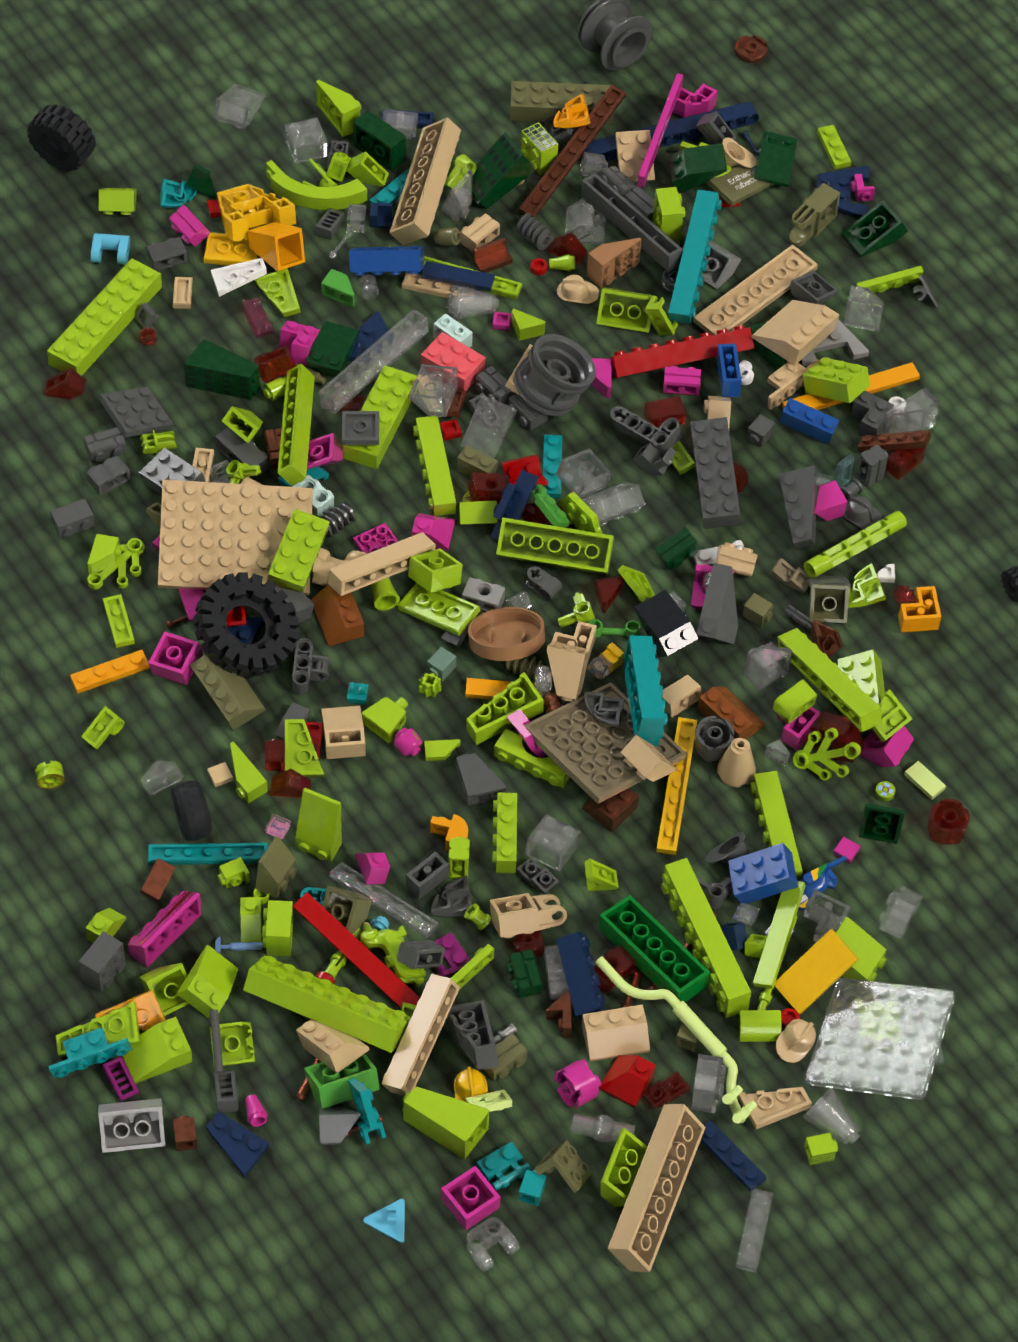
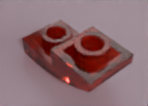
(904, 595)
(666, 1091)

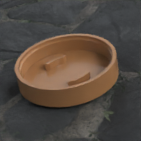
(506, 633)

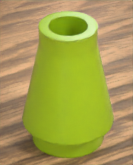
(563, 263)

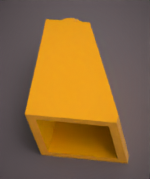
(278, 245)

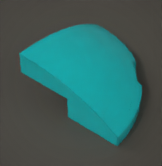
(175, 194)

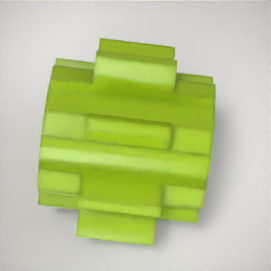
(429, 685)

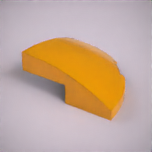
(573, 114)

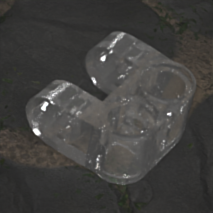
(488, 1239)

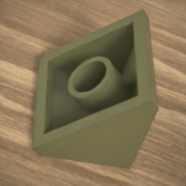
(829, 603)

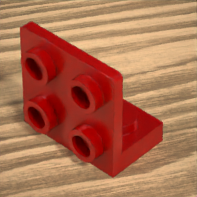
(529, 464)

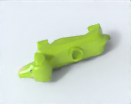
(390, 942)

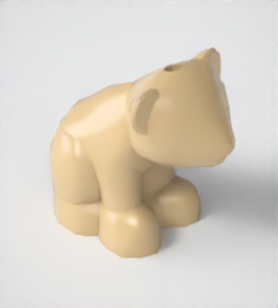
(325, 562)

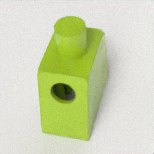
(386, 717)

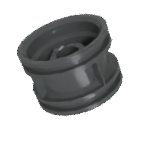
(554, 375)

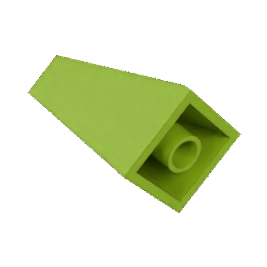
(446, 1119)

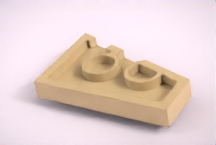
(775, 1105)

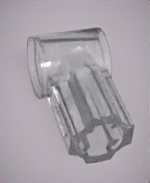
(543, 680)

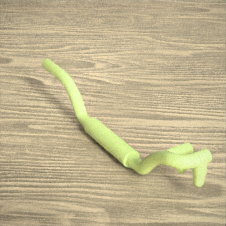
(699, 1030)

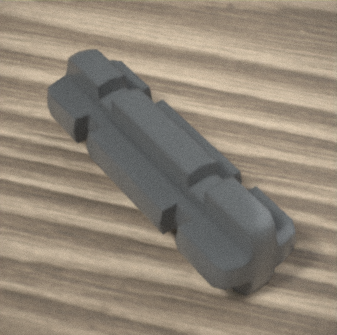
(798, 617)

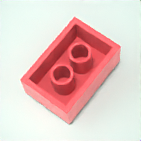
(452, 353)

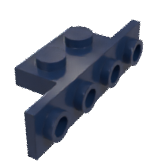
(514, 500)

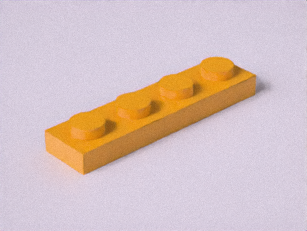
(109, 671)

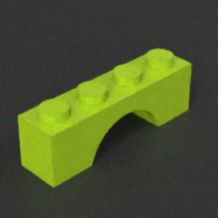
(510, 749)

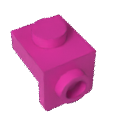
(862, 193)

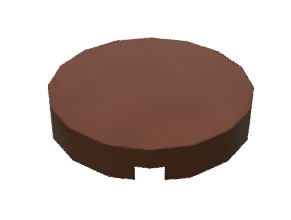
(751, 49)

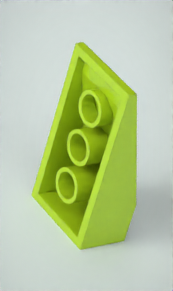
(319, 825)

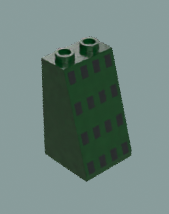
(499, 171)
(221, 372)

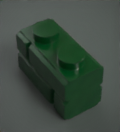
(677, 549)
(525, 974)

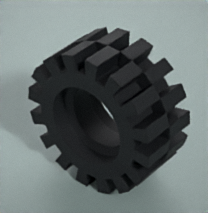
(1010, 582)

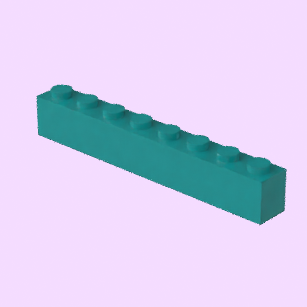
(694, 257)

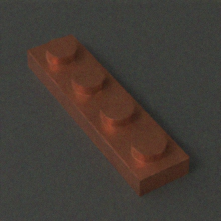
(895, 441)

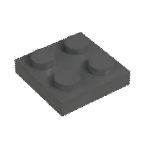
(360, 427)

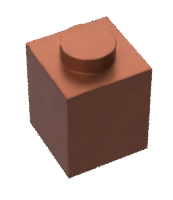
(185, 1133)

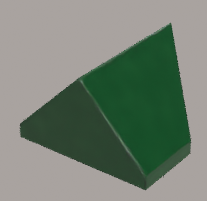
(201, 181)

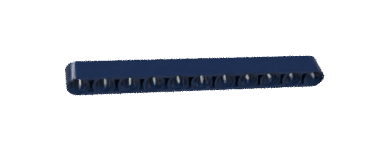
(683, 129)

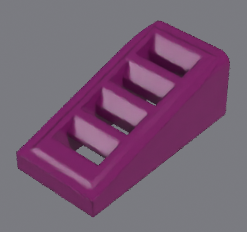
(119, 1062)

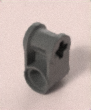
(542, 584)

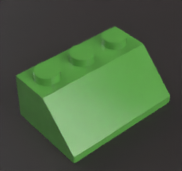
(333, 1087)

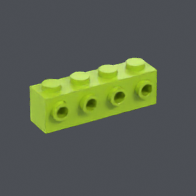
(506, 833)

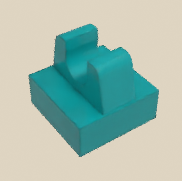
(357, 693)

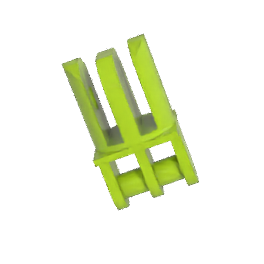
(157, 442)

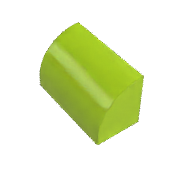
(477, 512)
(759, 1025)

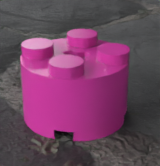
(577, 1084)

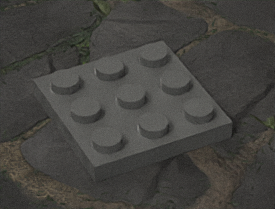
(136, 411)

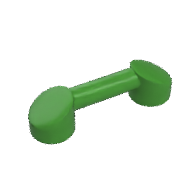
(632, 628)

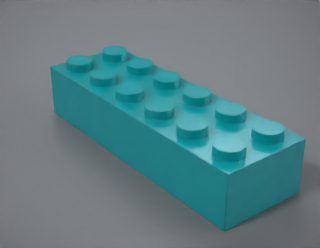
(644, 689)

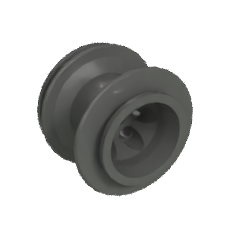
(613, 31)

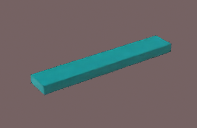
(206, 853)

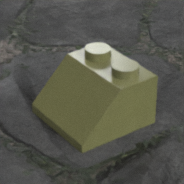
(275, 869)

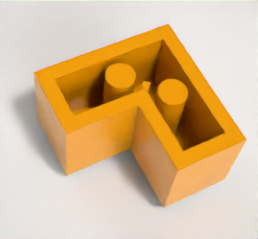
(923, 614)

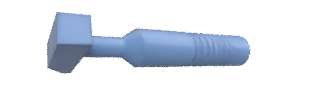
(237, 946)

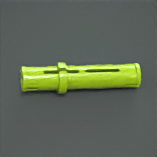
(339, 960)

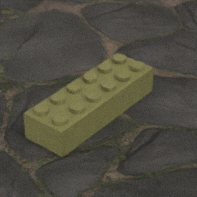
(543, 99)

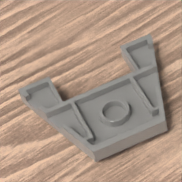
(838, 338)

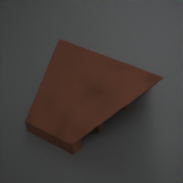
(825, 638)

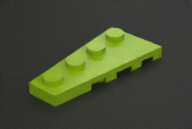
(117, 1026)

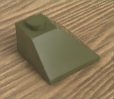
(347, 907)

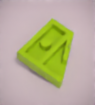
(637, 582)
(892, 717)

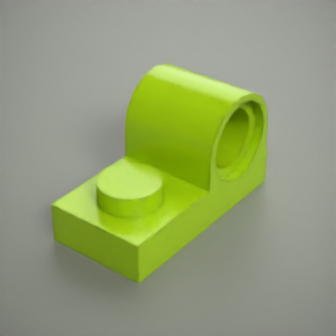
(104, 724)

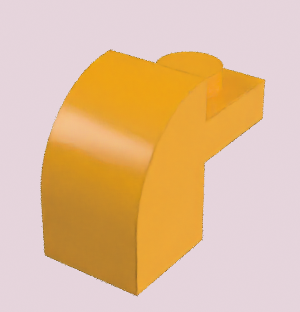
(450, 828)

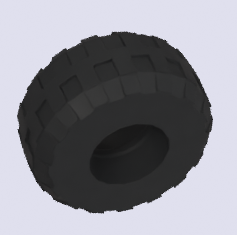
(191, 810)

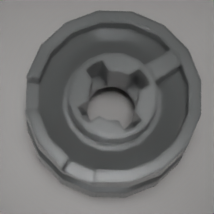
(669, 280)

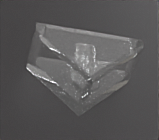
(160, 776)

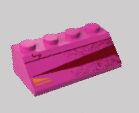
(165, 928)

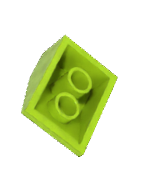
(338, 107)
(208, 982)
(159, 1051)

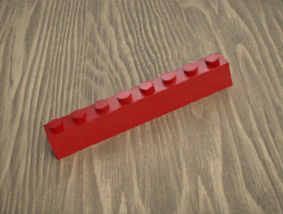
(678, 353)

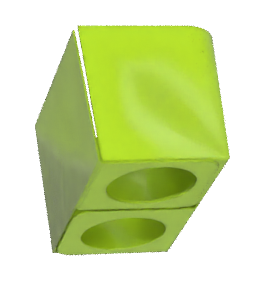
(795, 701)

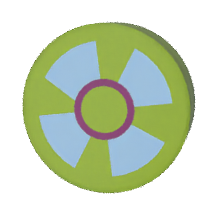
(885, 791)

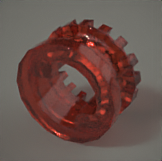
(148, 341)

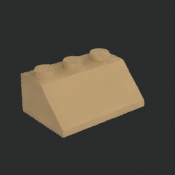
(615, 1032)
(330, 1045)

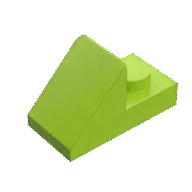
(600, 876)

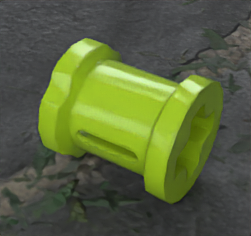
(477, 916)

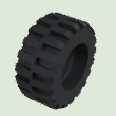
(61, 137)

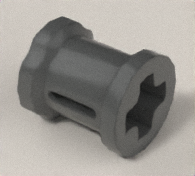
(852, 488)

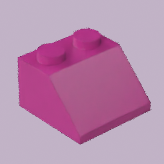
(887, 752)

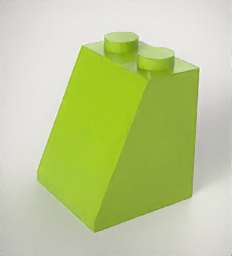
(866, 948)

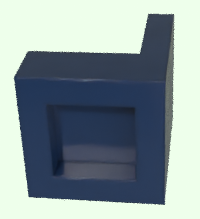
(381, 215)
(735, 934)

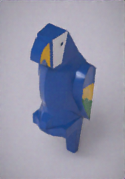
(820, 880)

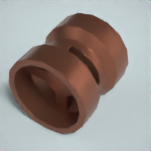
(552, 702)

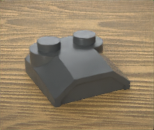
(812, 288)

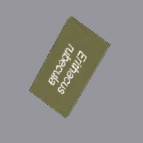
(738, 184)

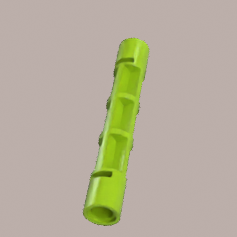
(855, 544)

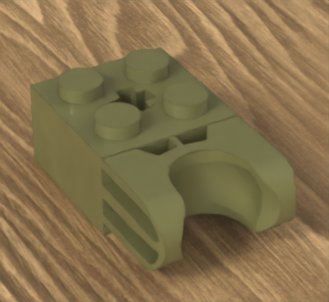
(814, 214)

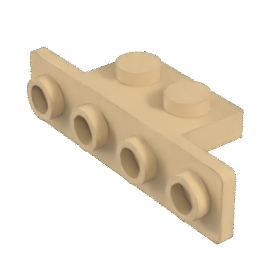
(786, 381)

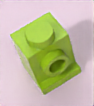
(233, 873)

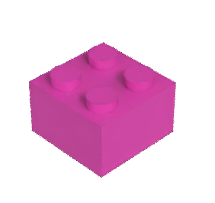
(174, 657)
(470, 1198)

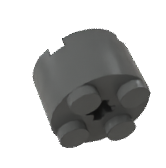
(713, 738)

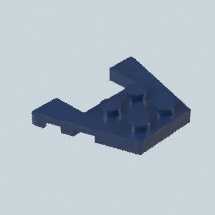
(841, 182)

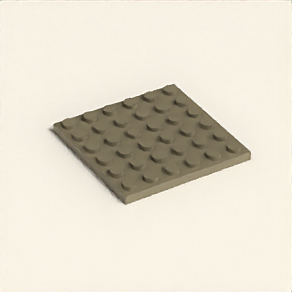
(592, 749)

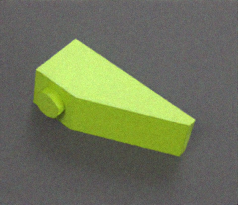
(248, 779)

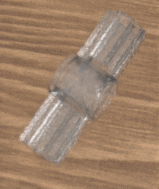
(600, 1128)

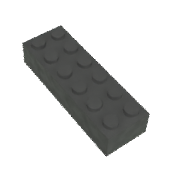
(715, 473)

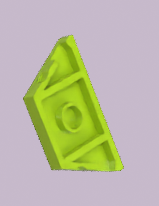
(580, 513)

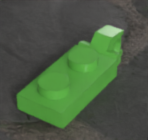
(549, 507)

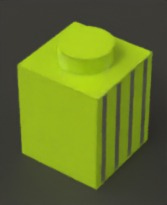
(820, 1148)

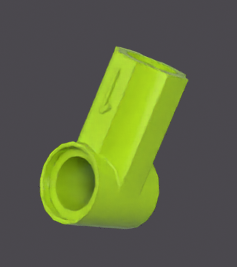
(462, 166)

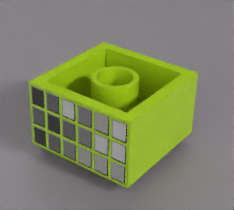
(538, 147)

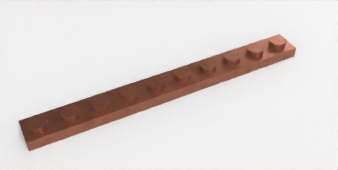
(572, 152)

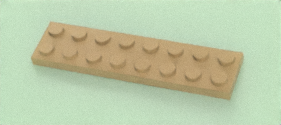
(755, 292)

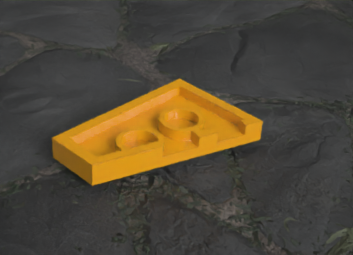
(147, 1008)

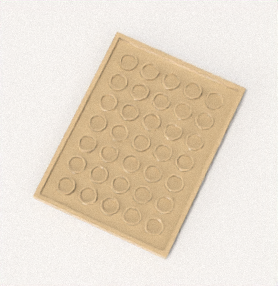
(223, 530)

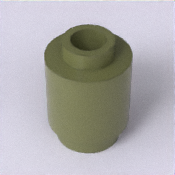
(447, 236)

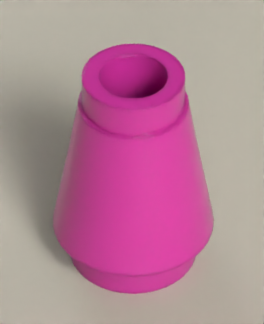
(255, 1111)

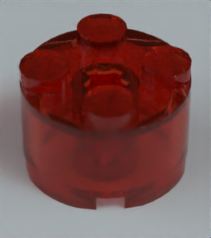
(948, 822)

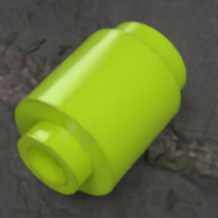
(275, 389)

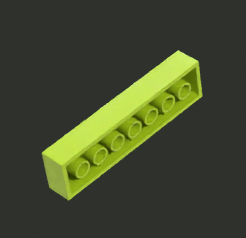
(104, 318)
(706, 937)
(327, 1003)

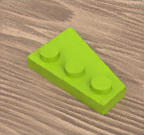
(280, 291)
(299, 749)

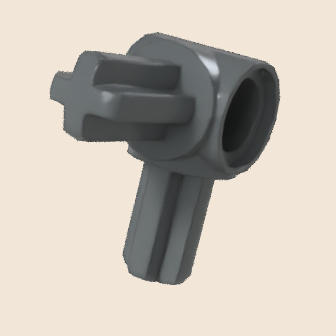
(716, 892)

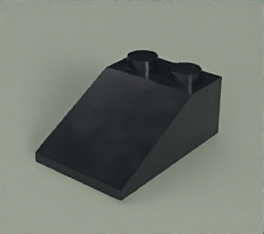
(665, 623)

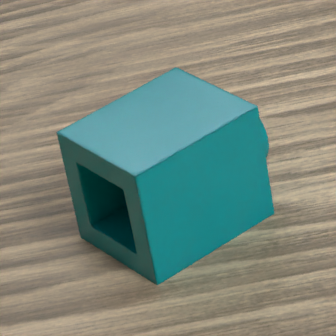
(532, 1188)

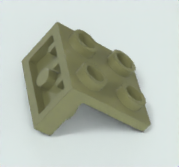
(568, 1163)

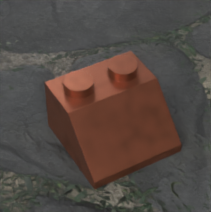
(613, 810)

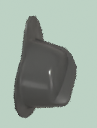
(861, 512)
(729, 850)

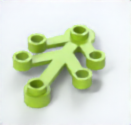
(121, 565)
(824, 756)

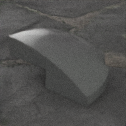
(605, 709)
(454, 899)

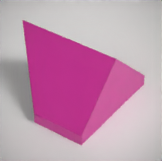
(830, 501)

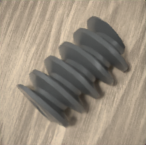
(534, 231)
(338, 516)

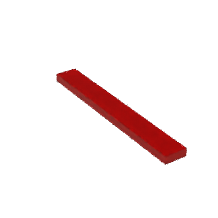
(355, 951)

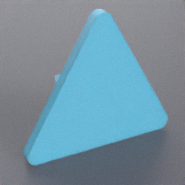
(389, 1220)

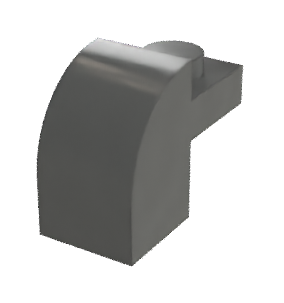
(653, 460)

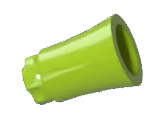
(384, 595)

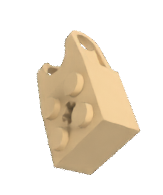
(524, 914)

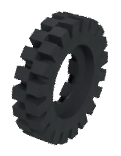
(279, 624)

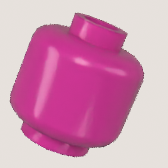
(408, 742)

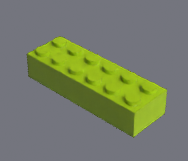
(392, 401)
(555, 546)

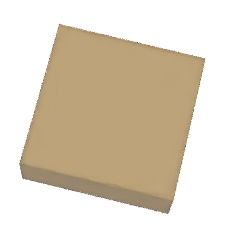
(220, 774)

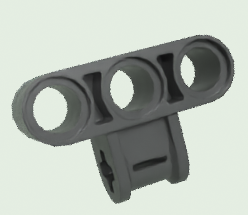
(311, 668)

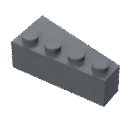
(800, 499)
(473, 1032)

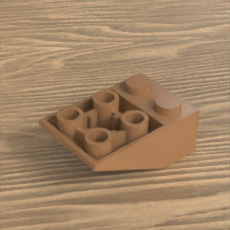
(612, 260)

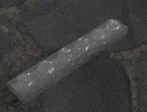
(385, 900)

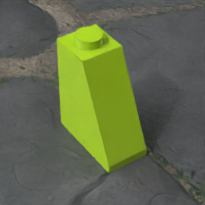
(242, 422)

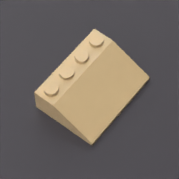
(797, 329)

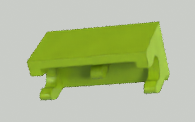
(659, 318)

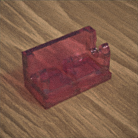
(257, 318)

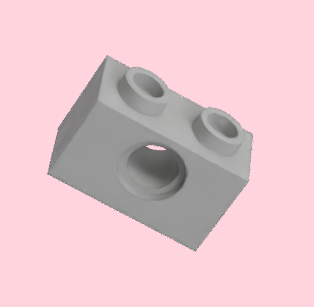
(484, 594)

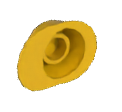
(469, 1083)

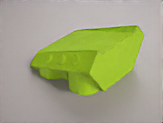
(236, 1043)

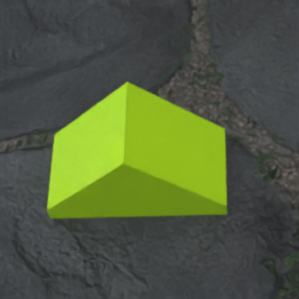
(527, 325)

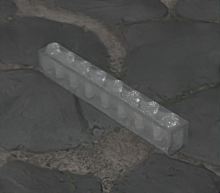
(370, 363)

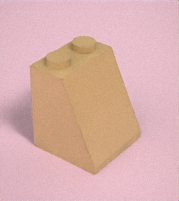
(568, 668)

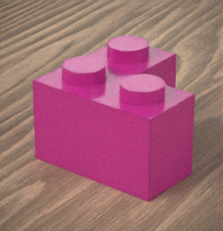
(298, 339)
(797, 731)

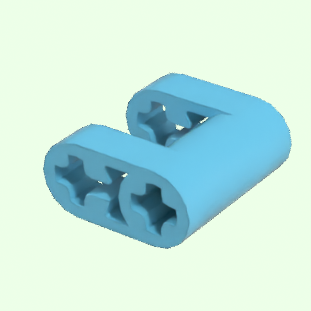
(110, 242)

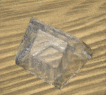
(519, 600)

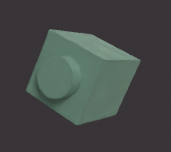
(441, 663)

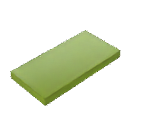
(439, 609)

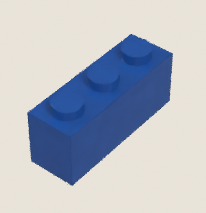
(729, 370)
(809, 421)

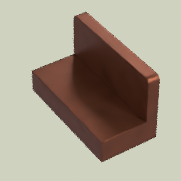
(492, 256)

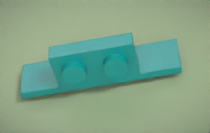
(88, 1050)

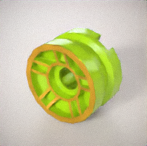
(49, 775)

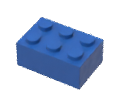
(763, 873)

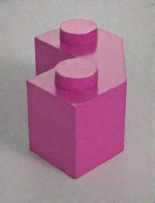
(695, 103)

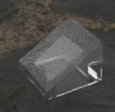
(778, 752)

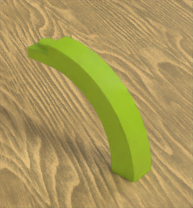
(315, 197)

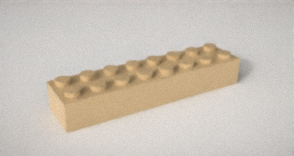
(425, 181)
(656, 1188)

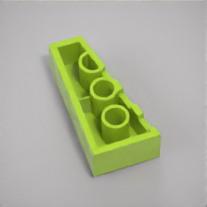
(492, 717)

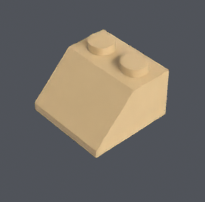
(646, 759)

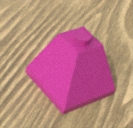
(324, 451)
(435, 528)

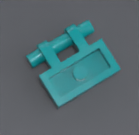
(501, 1161)

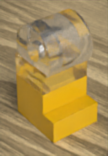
(606, 662)

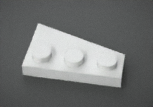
(237, 275)

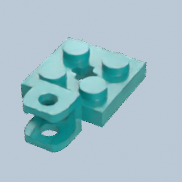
(369, 1114)

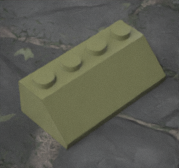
(227, 691)

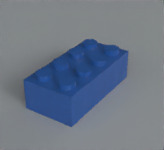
(386, 259)

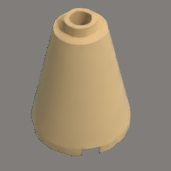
(737, 764)

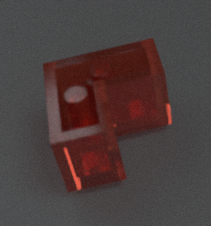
(846, 732)

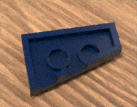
(237, 1142)

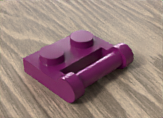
(454, 955)

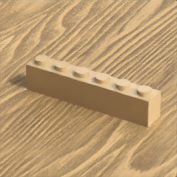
(377, 564)
(420, 1035)

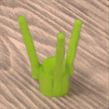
(326, 181)

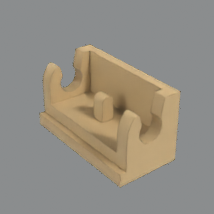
(681, 695)

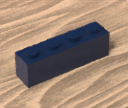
(580, 974)

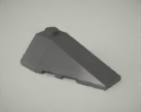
(719, 610)

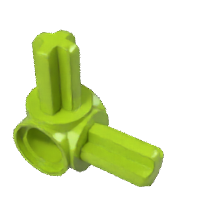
(238, 471)
(582, 612)

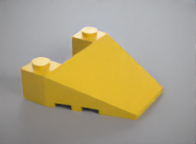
(251, 207)

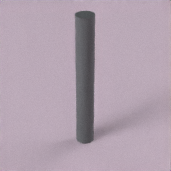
(216, 1041)

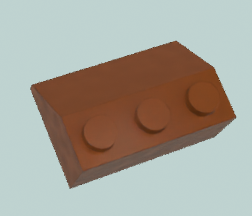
(338, 616)
(724, 704)

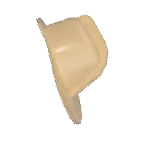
(737, 155)
(577, 290)
(795, 1040)

